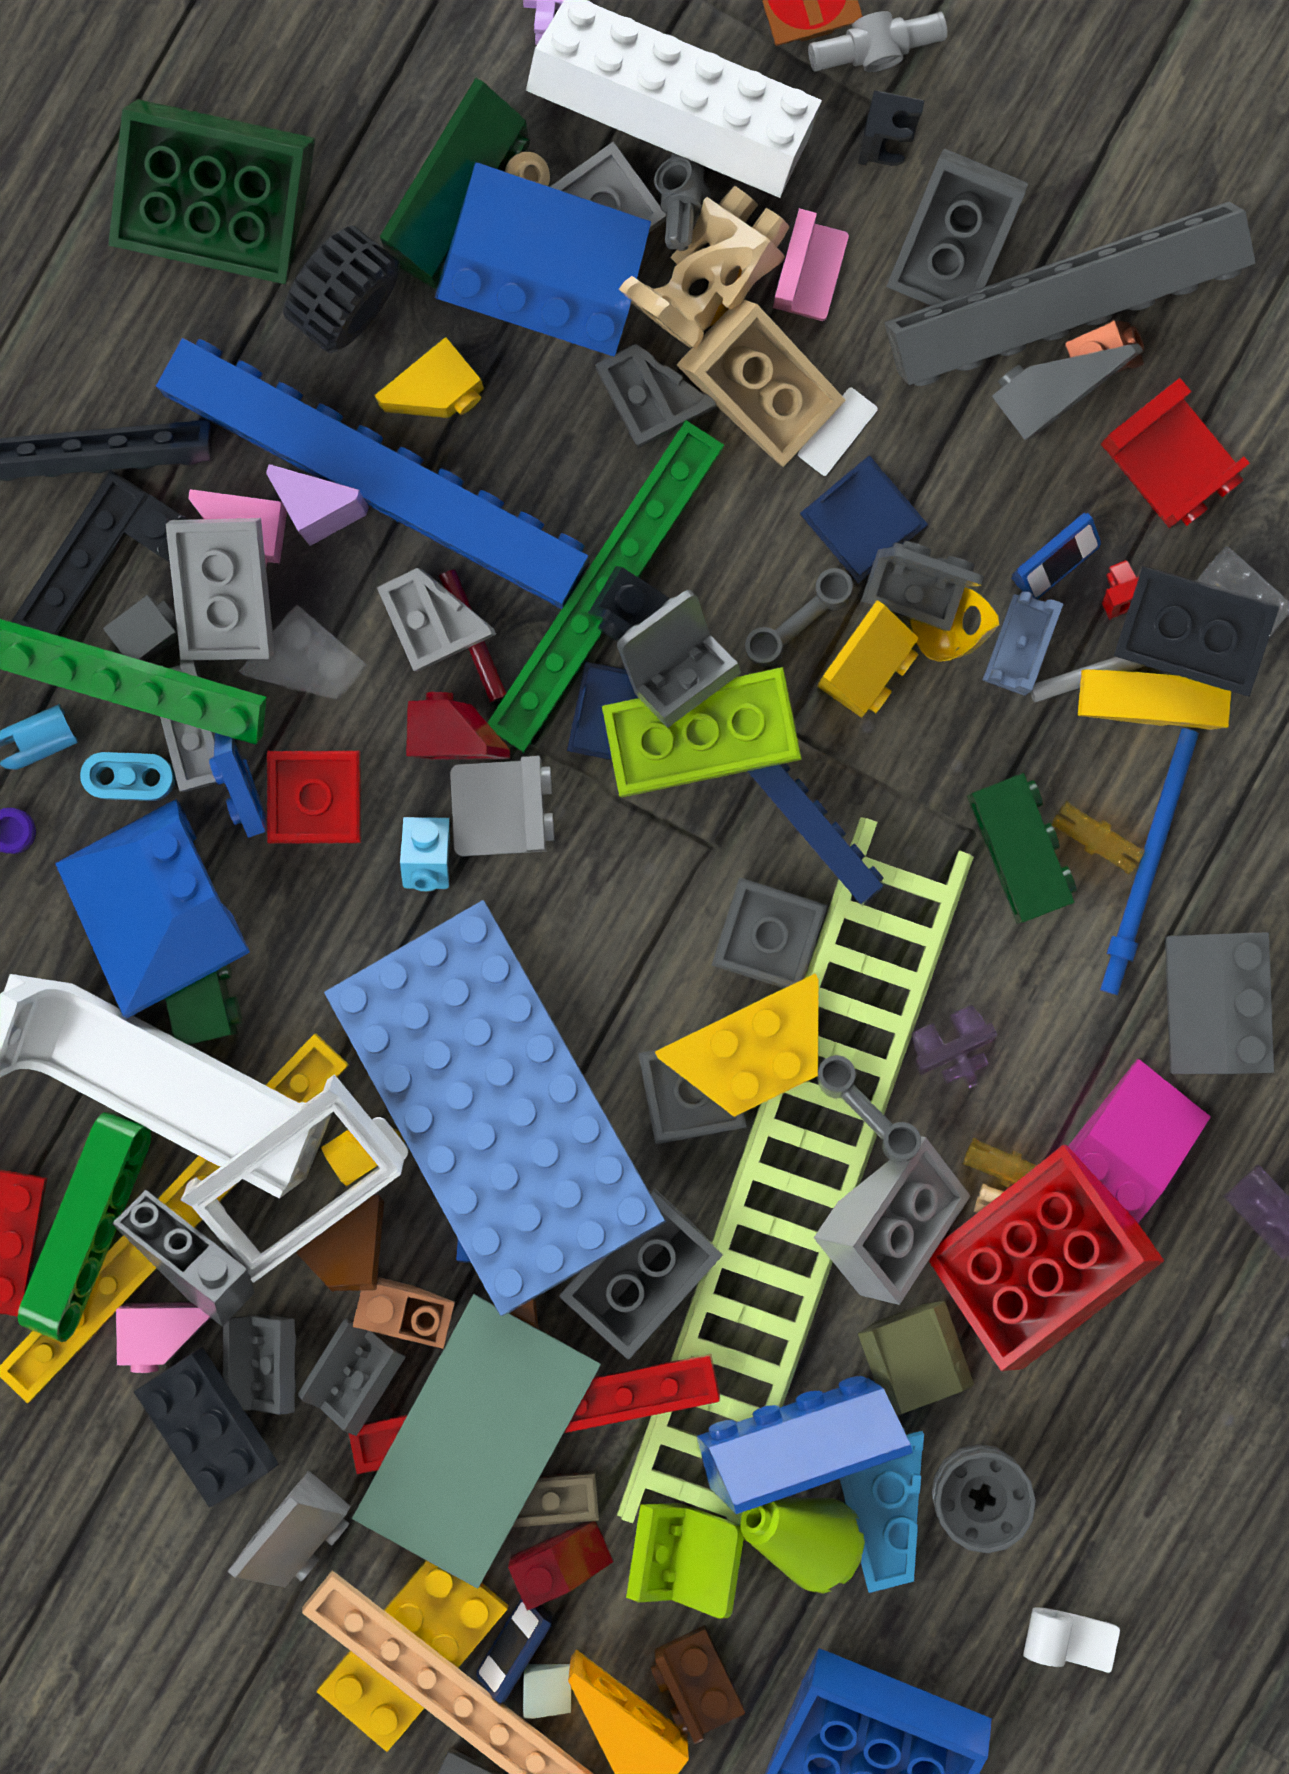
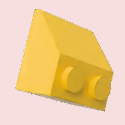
(869, 661)

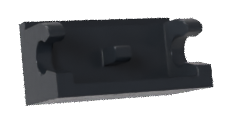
(889, 118)

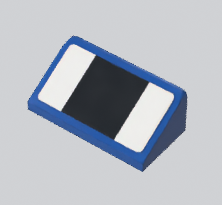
(1058, 557)

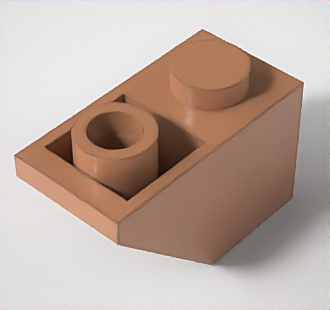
(404, 1313)

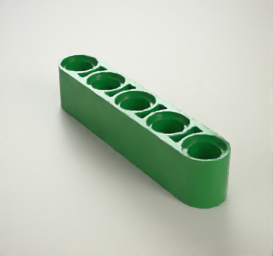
(84, 1226)

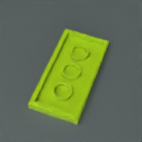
(729, 733)

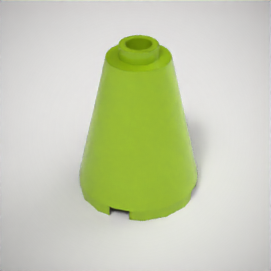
(807, 1539)

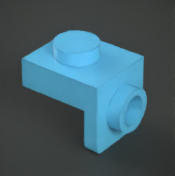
(425, 853)

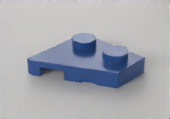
(232, 770)

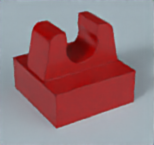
(1122, 584)

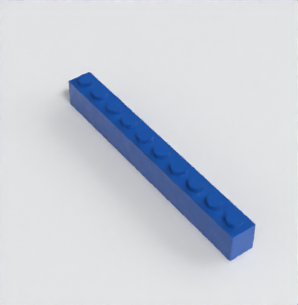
(387, 479)

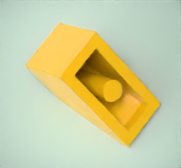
(433, 385)

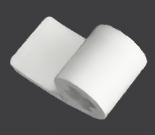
(1069, 1637)

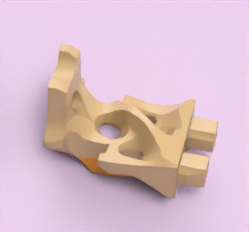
(731, 265)

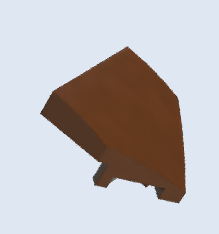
(348, 1250)

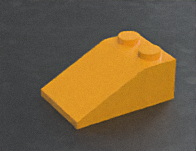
(626, 1726)

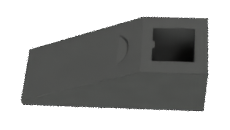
(186, 1258)

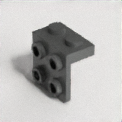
(919, 585)
(675, 659)

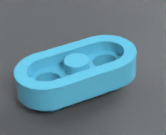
(129, 776)

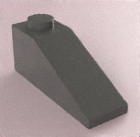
(1046, 391)

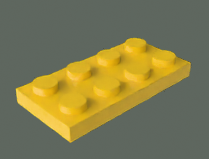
(442, 1614)

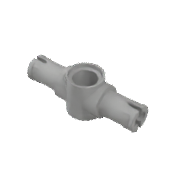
(877, 41)

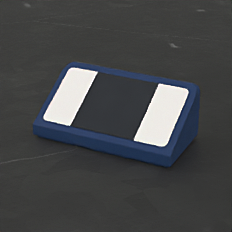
(513, 1650)

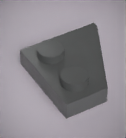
(650, 395)

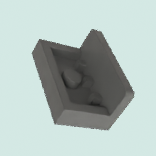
(261, 1362)
(351, 1376)

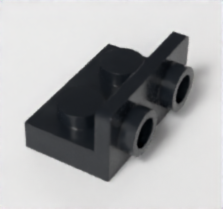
(625, 603)

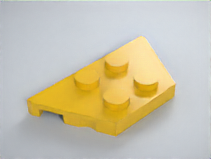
(753, 1049)

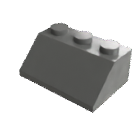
(1219, 1003)
(643, 1281)

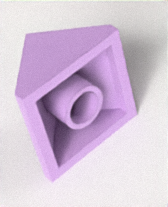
(316, 504)

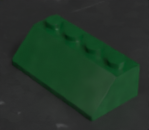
(424, 223)

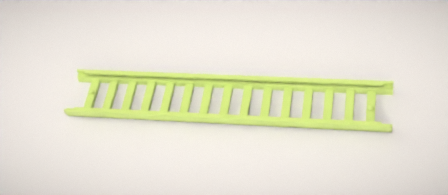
(750, 1169)

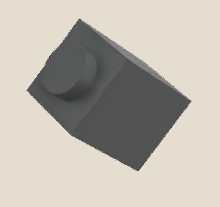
(144, 629)

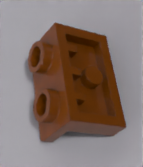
(697, 1683)

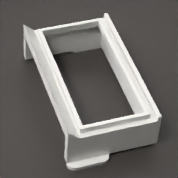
(374, 1136)

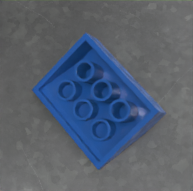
(543, 259)
(873, 1724)

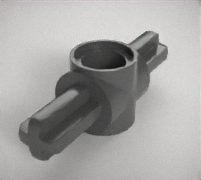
(682, 198)

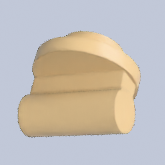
(530, 167)

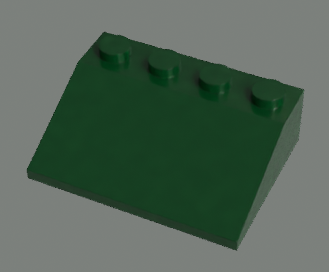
(209, 190)

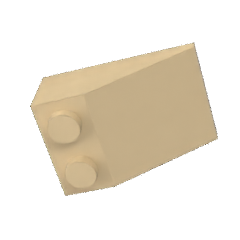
(761, 381)

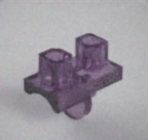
(972, 1035)
(1263, 1208)

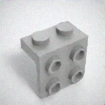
(501, 807)

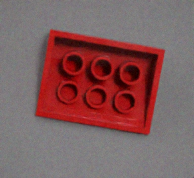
(1042, 1259)

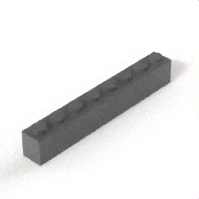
(1071, 294)

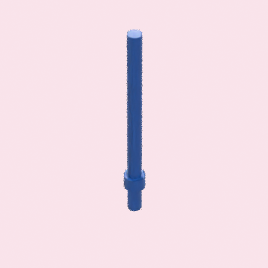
(1123, 946)

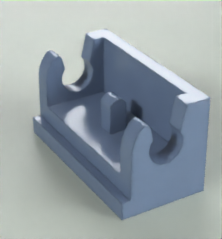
(1022, 643)

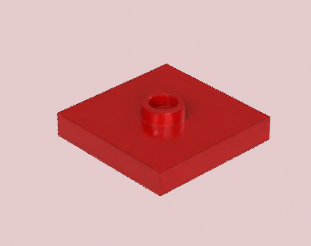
(313, 797)

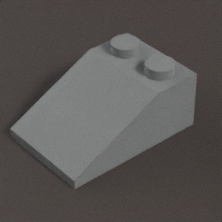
(893, 1224)
(292, 1535)

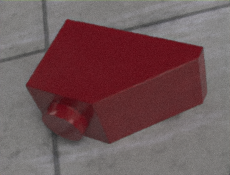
(450, 731)
(559, 1564)

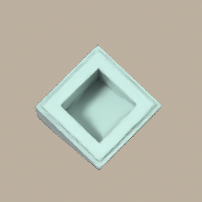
(546, 1690)

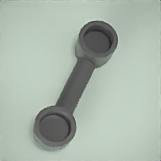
(833, 593)
(837, 1080)

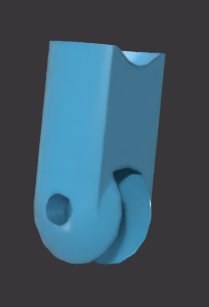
(37, 737)

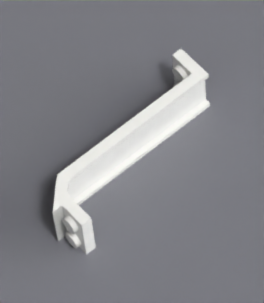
(149, 1077)

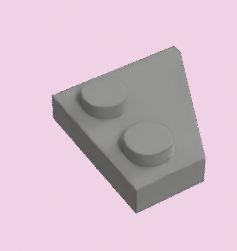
(430, 619)

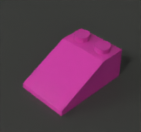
(1139, 1138)

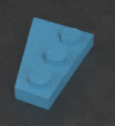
(887, 1513)

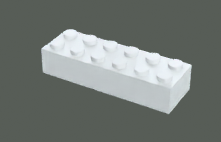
(673, 95)

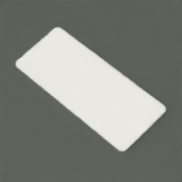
(837, 432)

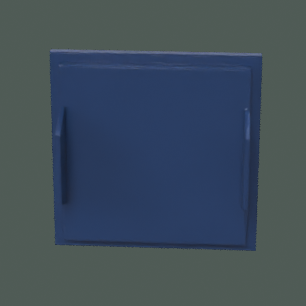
(862, 516)
(598, 687)

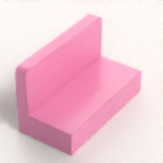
(810, 268)

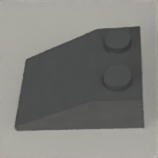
(956, 230)

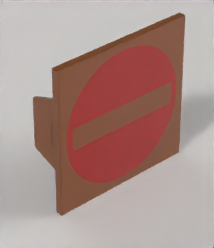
(808, 18)

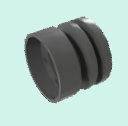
(995, 1522)

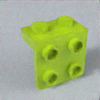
(685, 1558)

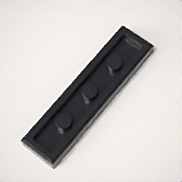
(81, 556)

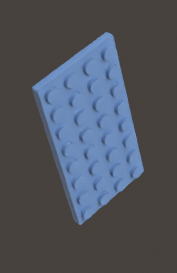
(494, 1108)

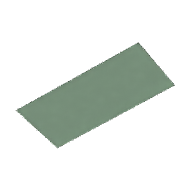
(476, 1441)

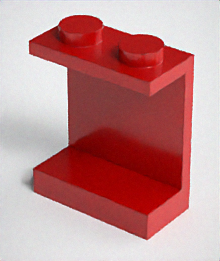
(1173, 457)

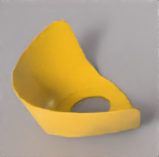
(942, 644)

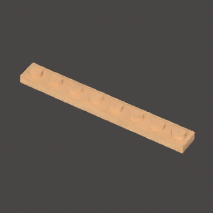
(434, 1681)

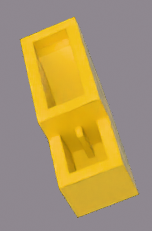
(1152, 699)

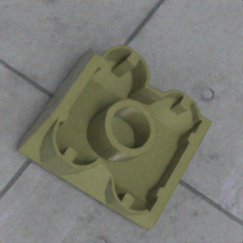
(916, 1356)

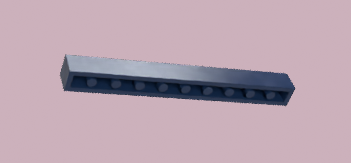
(822, 836)

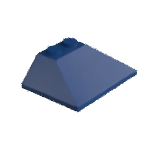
(151, 909)

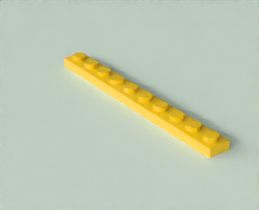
(125, 1267)

